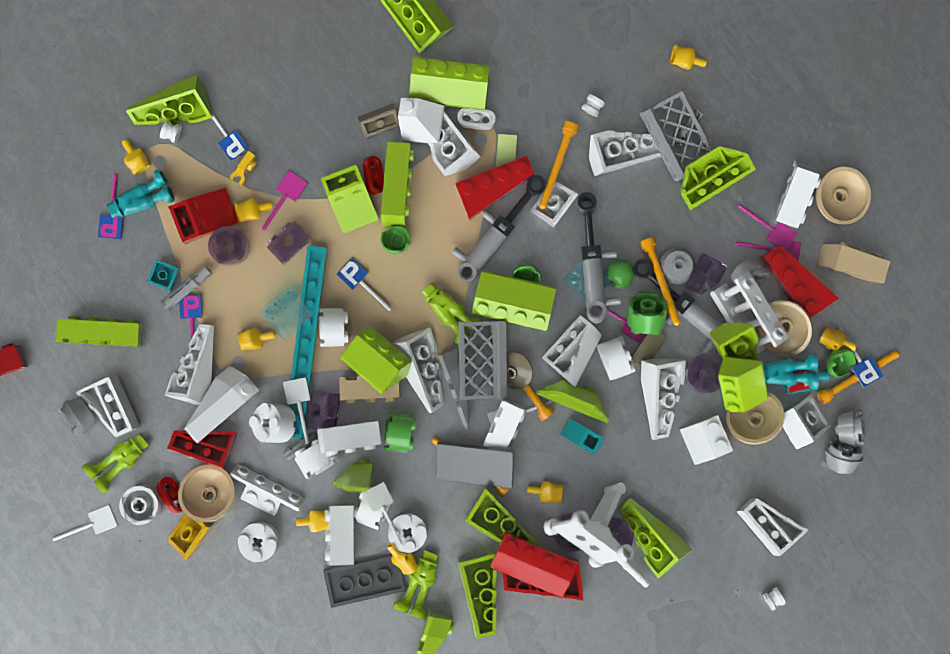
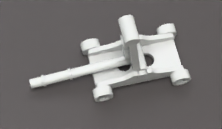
(594, 533)

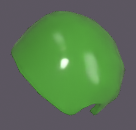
(395, 239)
(527, 272)
(621, 273)
(839, 362)

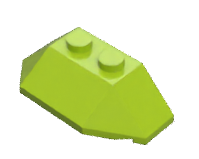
(713, 174)
(576, 398)

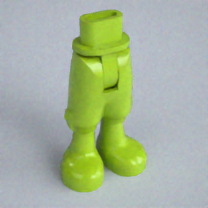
(447, 309)

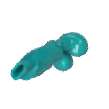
(138, 198)
(782, 373)

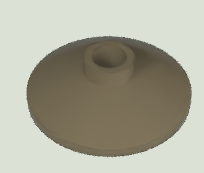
(522, 370)

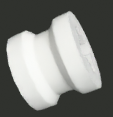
(593, 105)
(170, 131)
(774, 598)

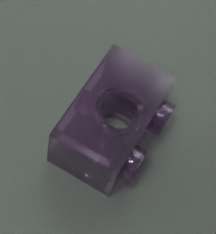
(299, 237)
(323, 409)

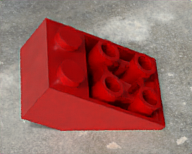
(203, 215)

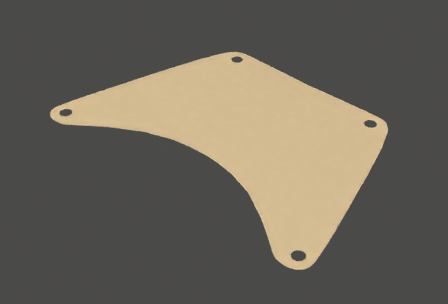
(239, 292)

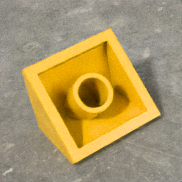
(188, 535)

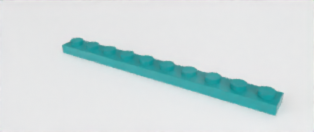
(307, 332)

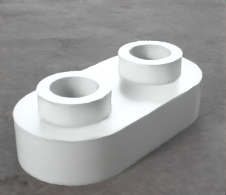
(476, 119)

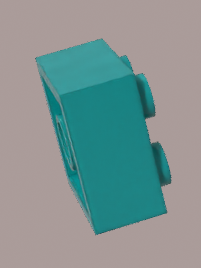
(163, 275)

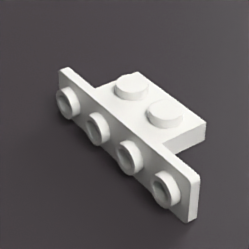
(264, 492)

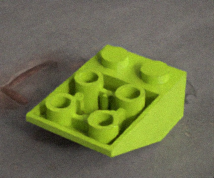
(349, 199)

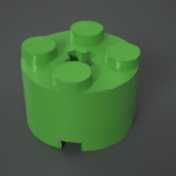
(647, 313)
(398, 432)

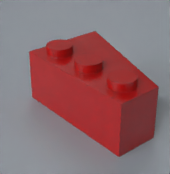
(212, 449)

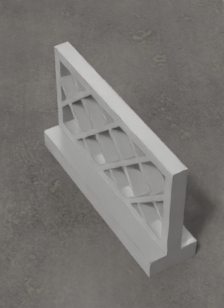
(661, 139)
(498, 360)

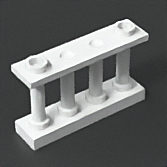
(734, 313)

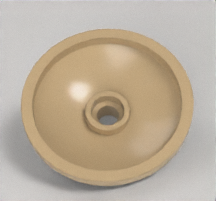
(853, 192)
(799, 332)
(771, 422)
(196, 488)

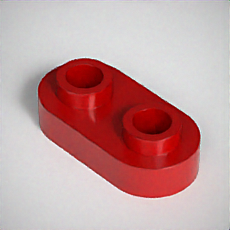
(373, 174)
(170, 495)

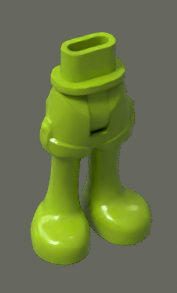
(126, 455)
(423, 576)

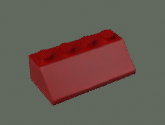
(534, 564)

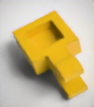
(246, 164)

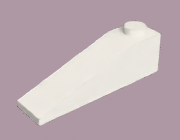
(454, 150)
(619, 150)
(423, 370)
(195, 372)
(660, 387)
(222, 399)

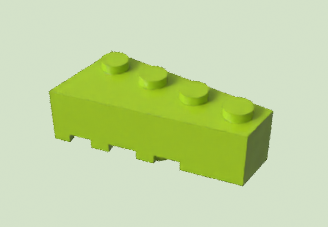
(395, 185)
(99, 332)
(494, 519)
(480, 592)

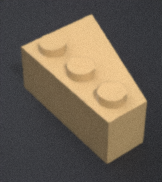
(854, 262)
(357, 388)

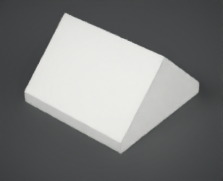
(559, 202)

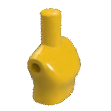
(685, 57)
(135, 159)
(251, 209)
(253, 338)
(835, 339)
(548, 492)
(315, 520)
(403, 560)

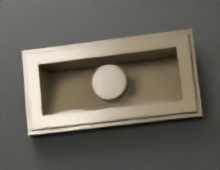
(379, 120)
(648, 348)

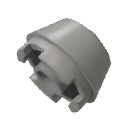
(677, 265)
(756, 269)
(77, 415)
(850, 428)
(843, 457)

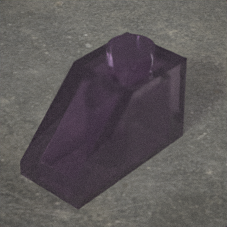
(705, 274)

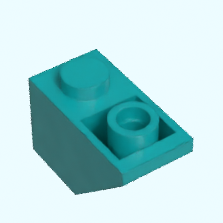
(582, 436)

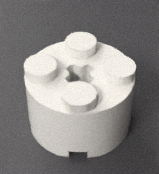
(332, 327)
(615, 358)
(273, 423)
(312, 461)
(137, 514)
(365, 516)
(419, 531)
(247, 539)

